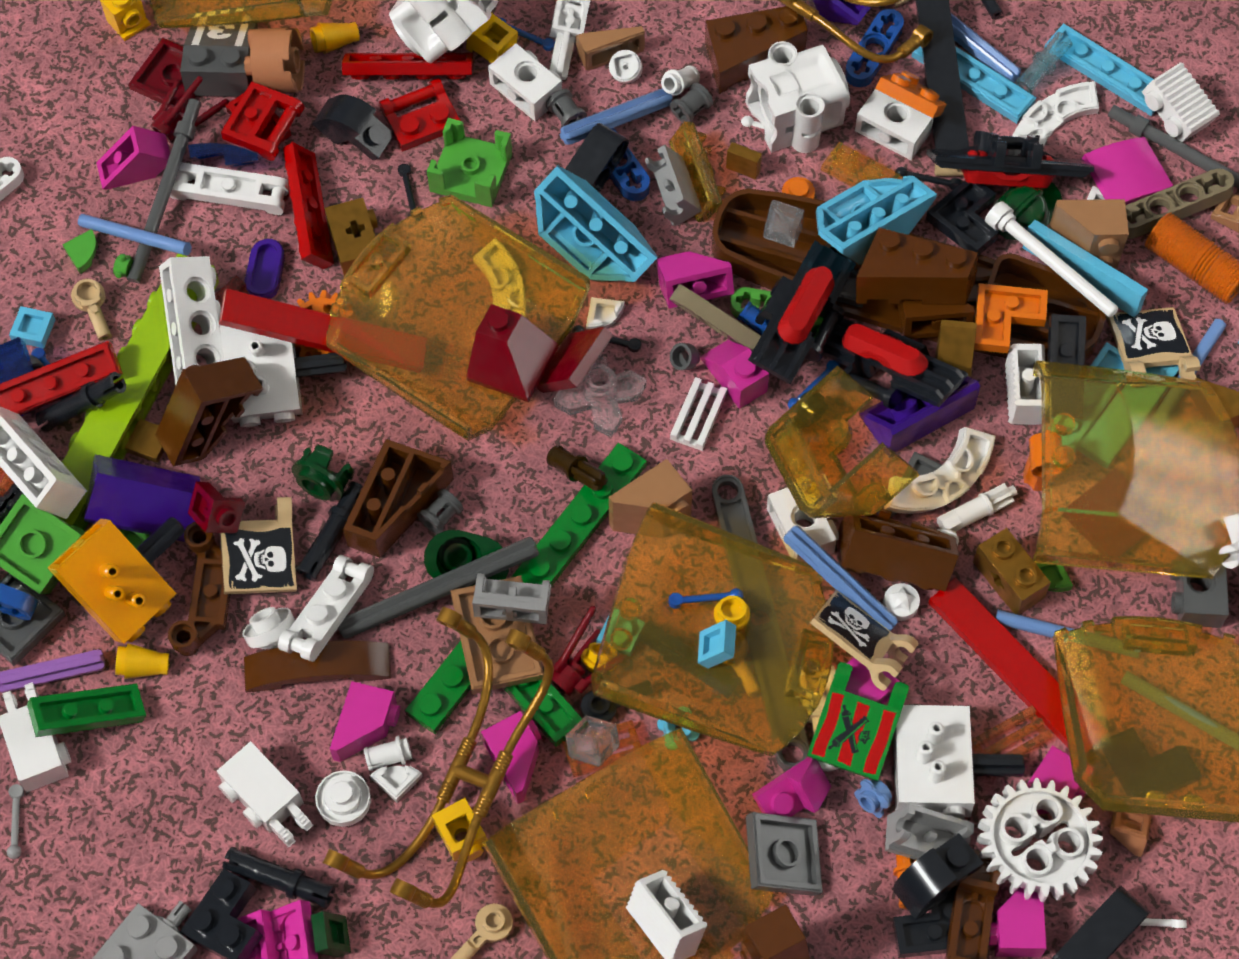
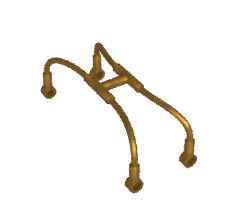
(920, 38)
(460, 771)

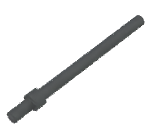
(1141, 127)
(184, 133)

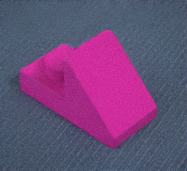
(794, 790)

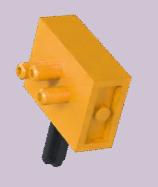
(116, 578)

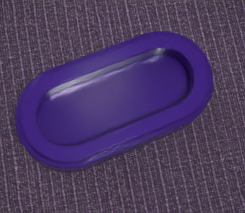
(265, 268)

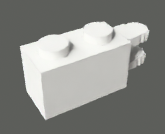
(35, 759)
(263, 792)

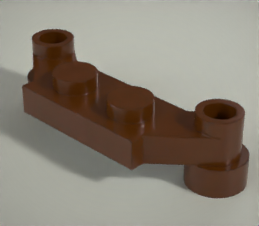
(208, 602)

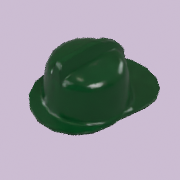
(1031, 205)
(456, 548)

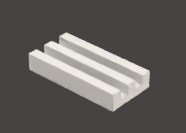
(708, 390)

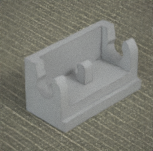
(674, 186)
(511, 600)
(916, 830)

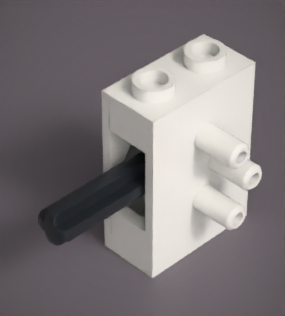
(278, 373)
(937, 762)

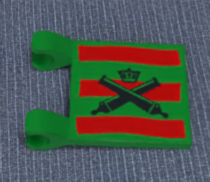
(856, 730)

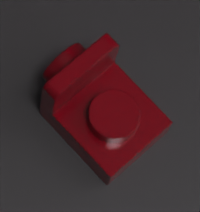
(214, 511)

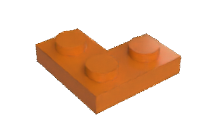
(907, 90)
(1006, 305)

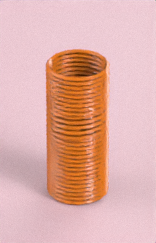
(1186, 248)

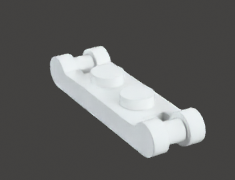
(230, 187)
(326, 609)

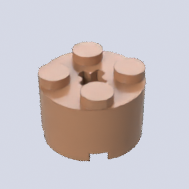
(276, 59)

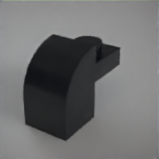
(353, 120)
(935, 874)

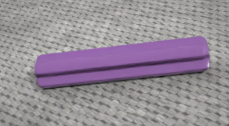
(52, 670)

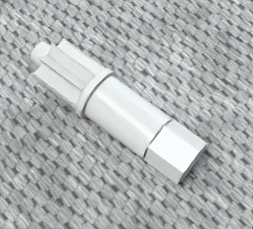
(978, 508)

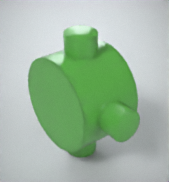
(122, 265)

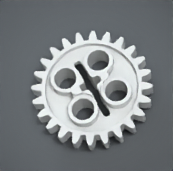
(1060, 868)

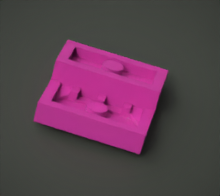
(1127, 170)
(285, 932)

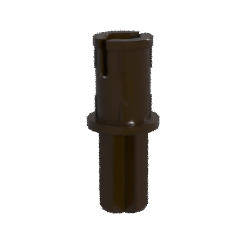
(576, 468)

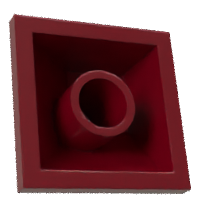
(509, 354)

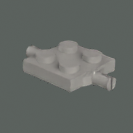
(149, 936)

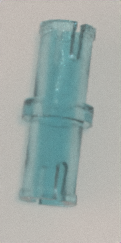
(1044, 62)

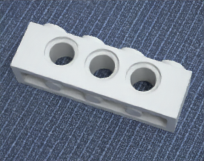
(180, 310)
(36, 467)

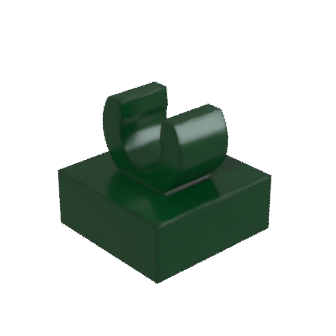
(330, 934)

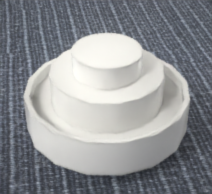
(267, 627)
(343, 798)

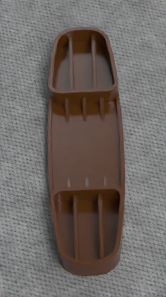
(740, 241)

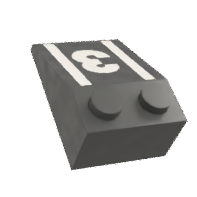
(217, 57)

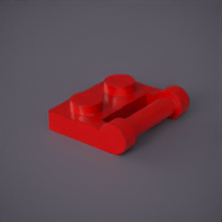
(254, 114)
(422, 123)

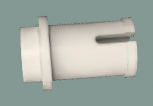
(677, 80)
(388, 753)

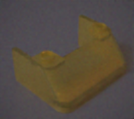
(807, 446)

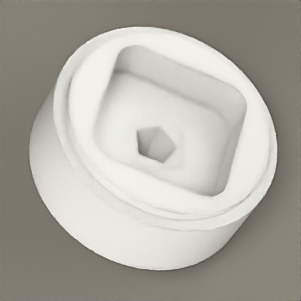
(625, 66)
(902, 601)

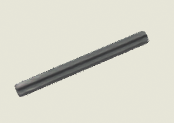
(438, 587)

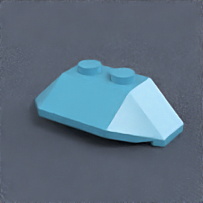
(856, 214)
(589, 229)

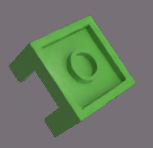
(470, 166)
(32, 542)

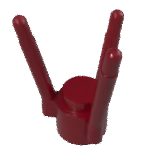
(166, 120)
(567, 671)

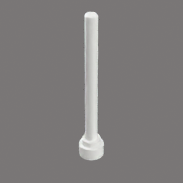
(1003, 219)

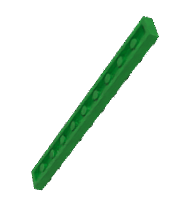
(556, 551)

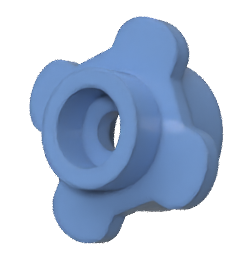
(873, 796)

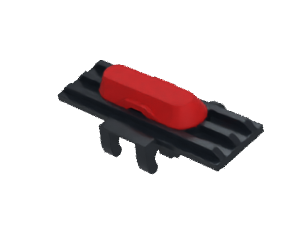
(989, 164)
(795, 309)
(905, 359)

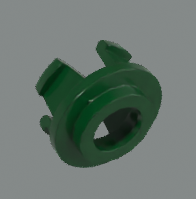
(316, 479)

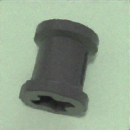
(691, 103)
(564, 107)
(451, 507)

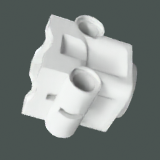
(438, 25)
(797, 96)

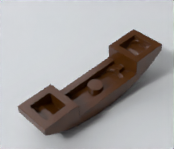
(336, 661)
(972, 914)

